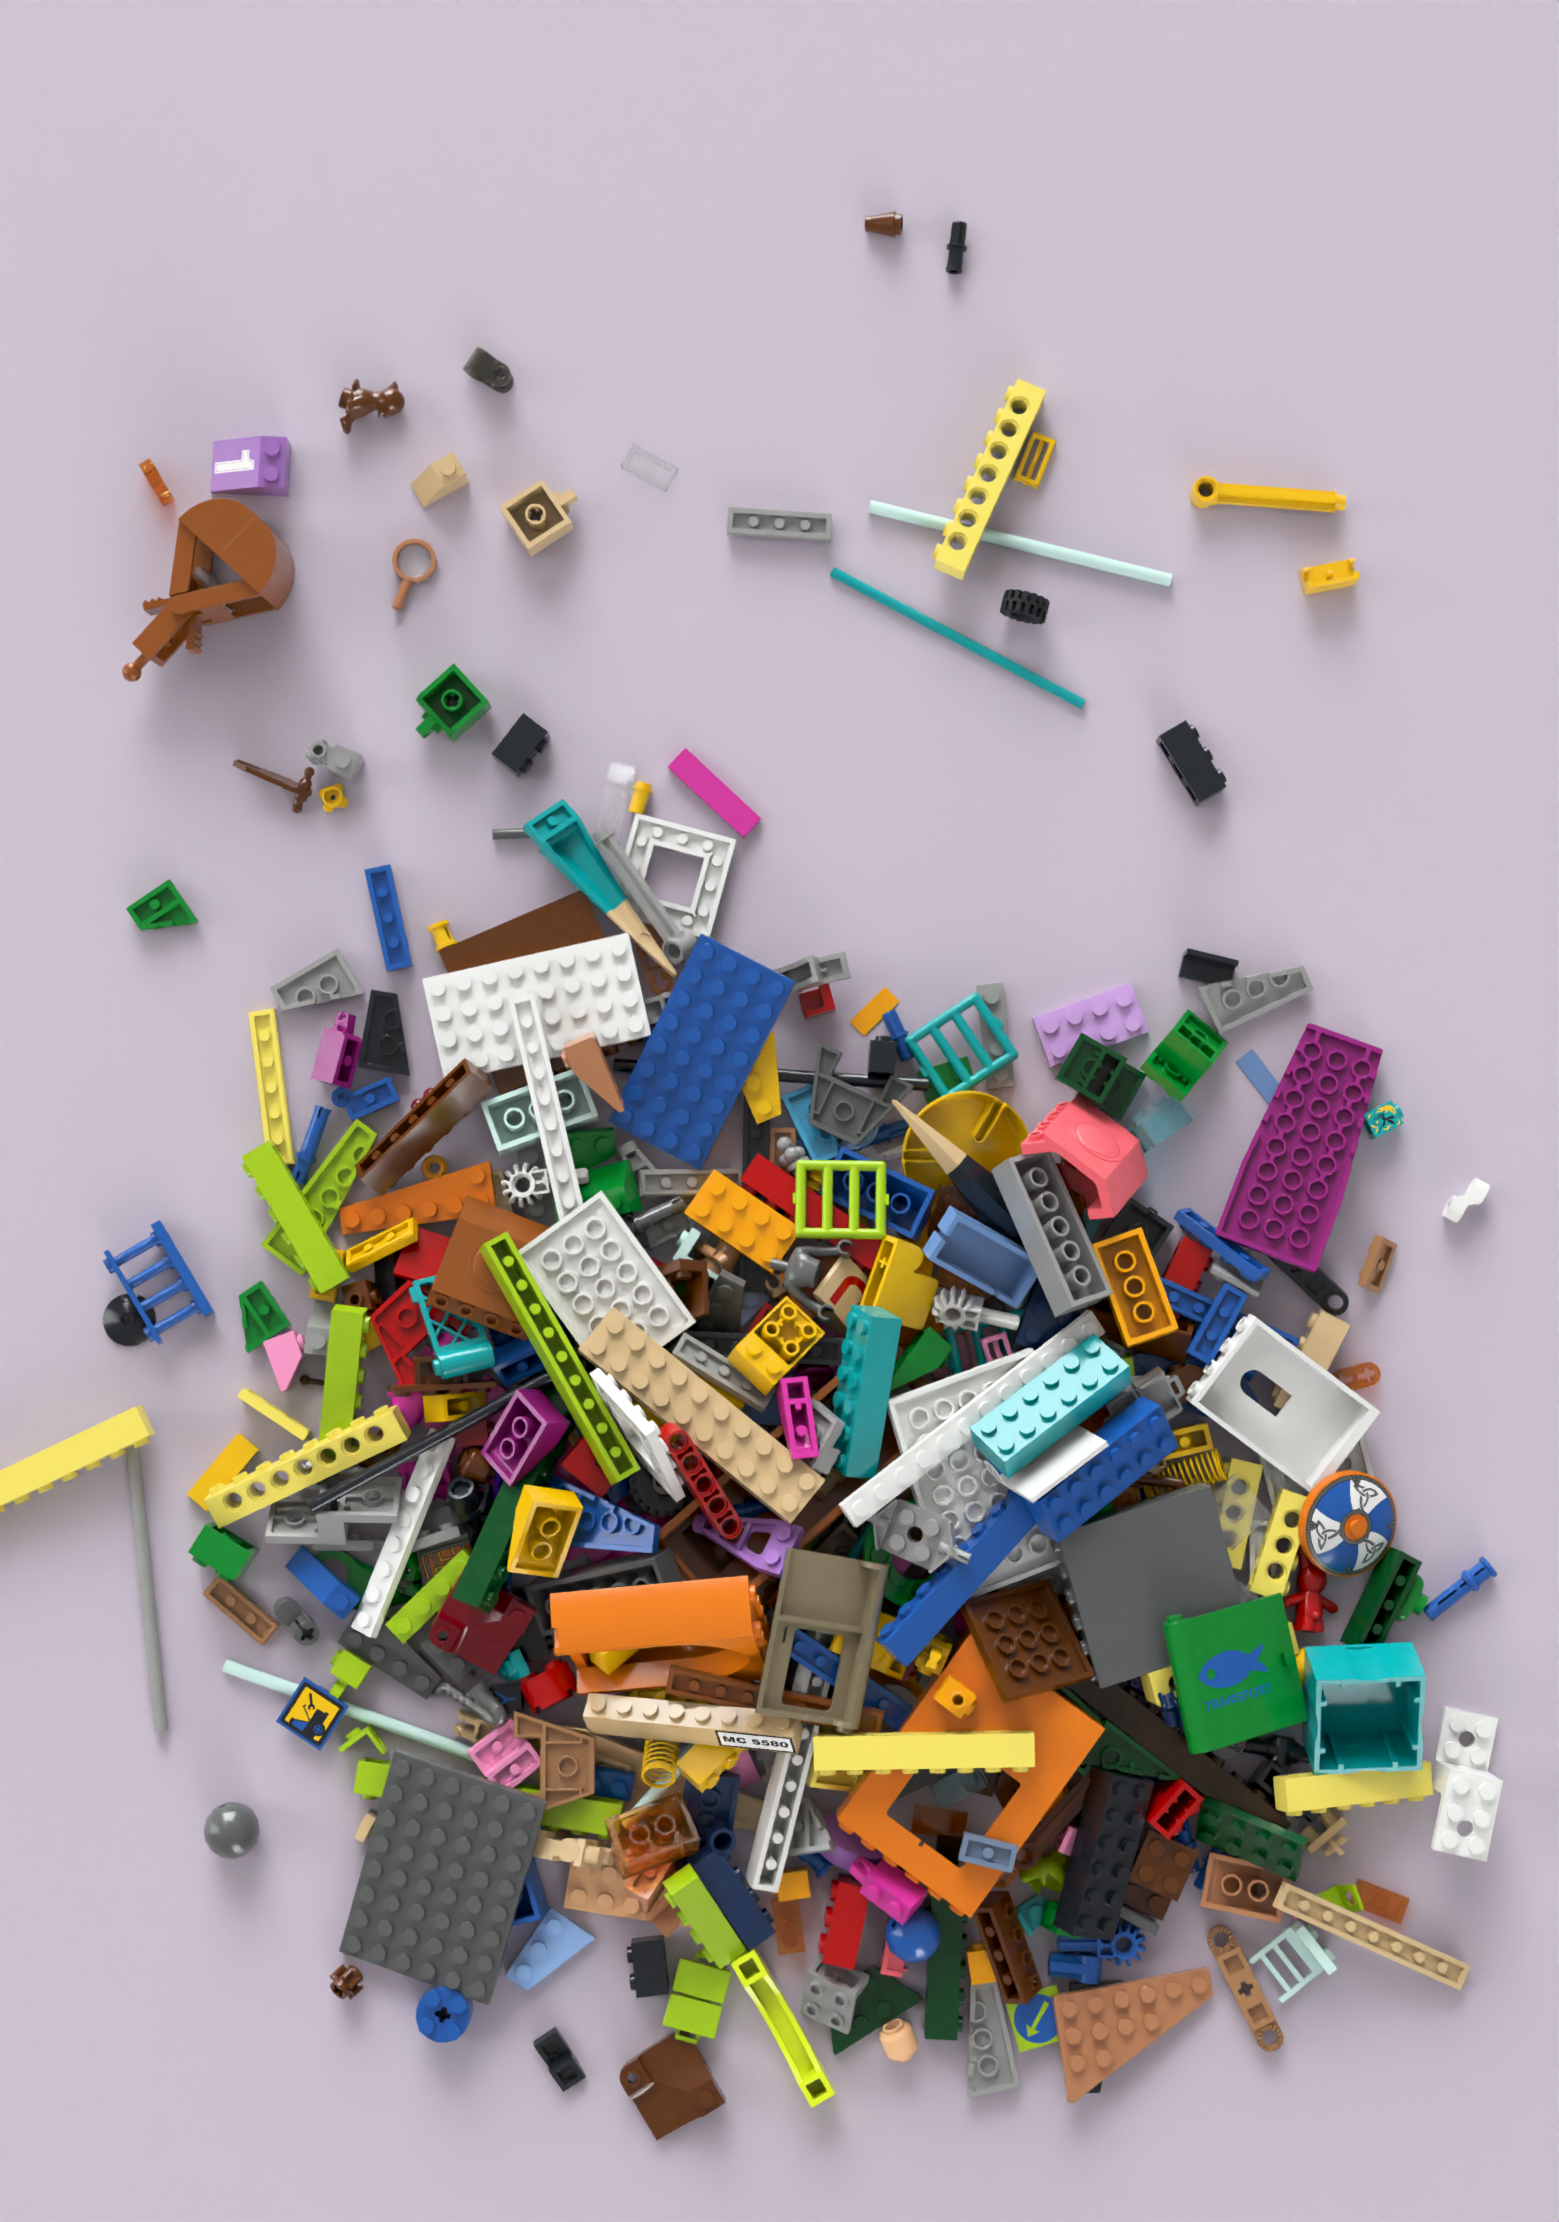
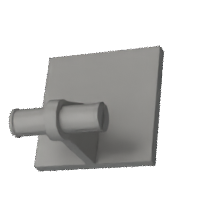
(1228, 1273)

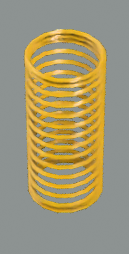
(1218, 1464)
(652, 1765)

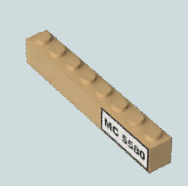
(691, 1723)

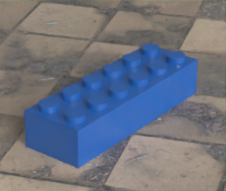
(1136, 1442)

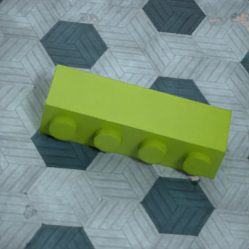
(427, 1599)
(704, 1917)

